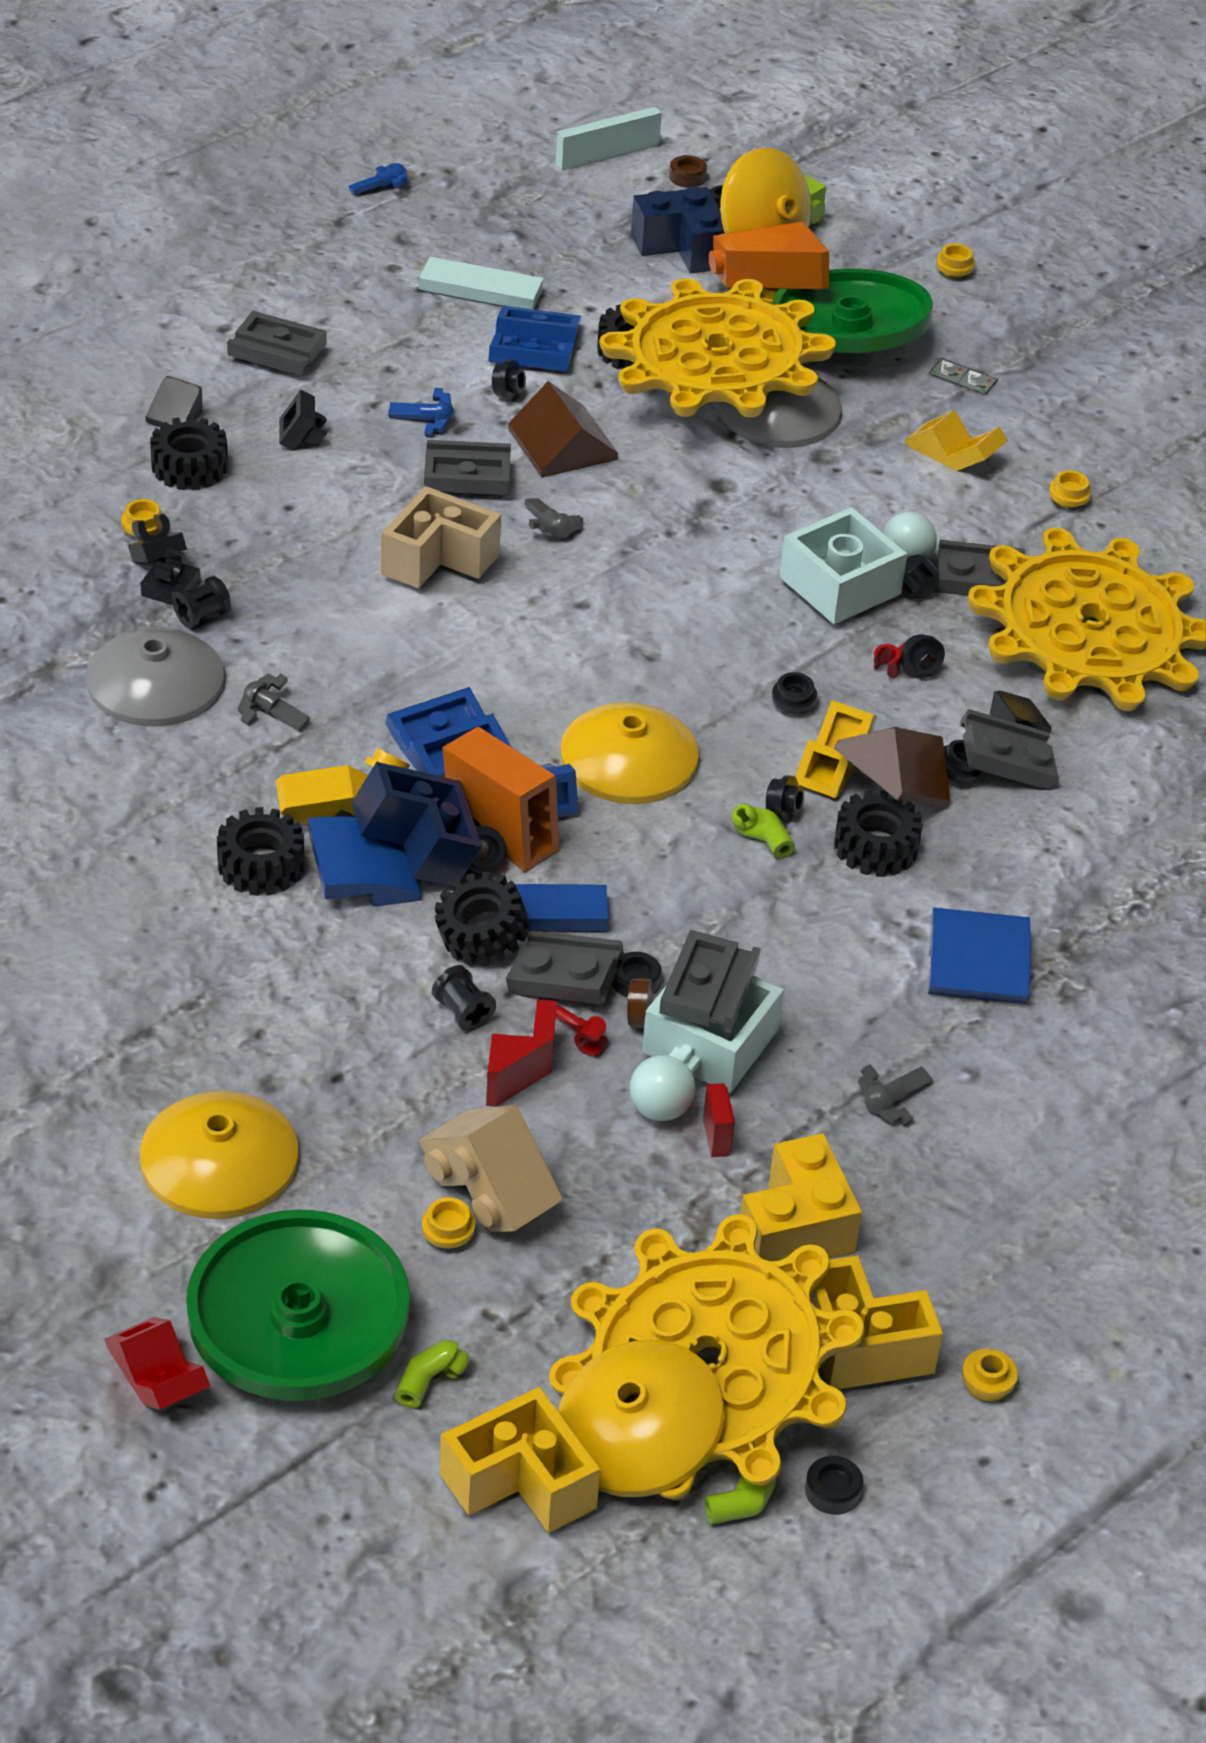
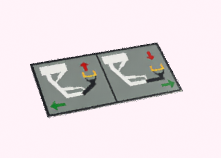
(963, 376)

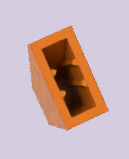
(773, 255)
(506, 794)

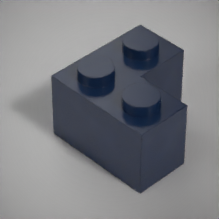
(677, 223)
(424, 816)

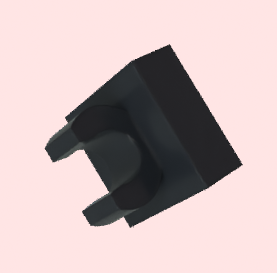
(301, 422)
(154, 545)
(169, 576)

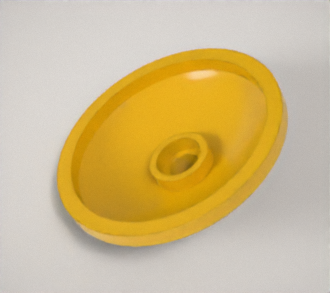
(764, 191)
(630, 752)
(219, 1154)
(662, 1433)

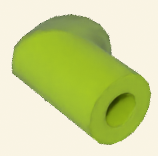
(763, 826)
(422, 1367)
(741, 1503)

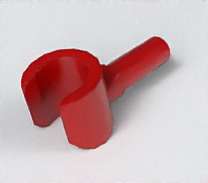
(888, 654)
(589, 1033)

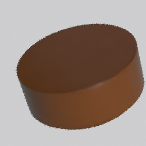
(687, 171)
(639, 999)

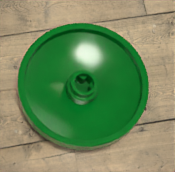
(865, 309)
(298, 1305)

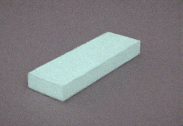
(608, 138)
(480, 283)

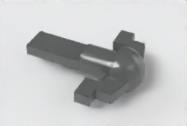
(552, 522)
(257, 694)
(880, 1097)

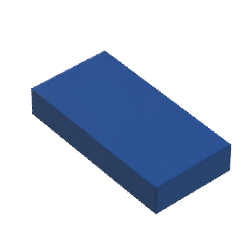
(565, 906)

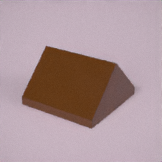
(559, 433)
(902, 763)

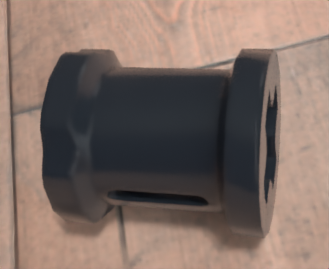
(201, 601)
(464, 998)

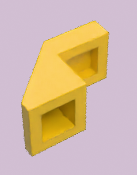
(950, 443)
(821, 765)
(318, 792)

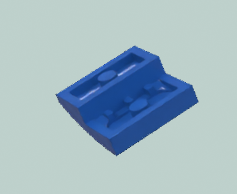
(535, 338)
(435, 723)
(360, 865)
(979, 955)

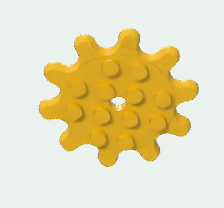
(717, 347)
(1057, 590)
(749, 1311)

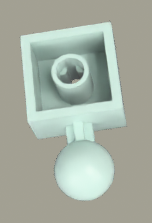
(850, 564)
(681, 1049)

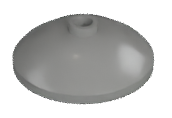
(788, 418)
(155, 677)

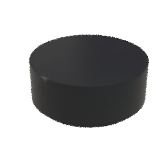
(636, 966)
(834, 1485)

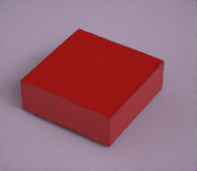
(718, 1120)

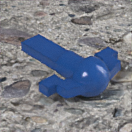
(392, 174)
(440, 413)

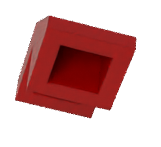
(521, 1060)
(156, 1364)

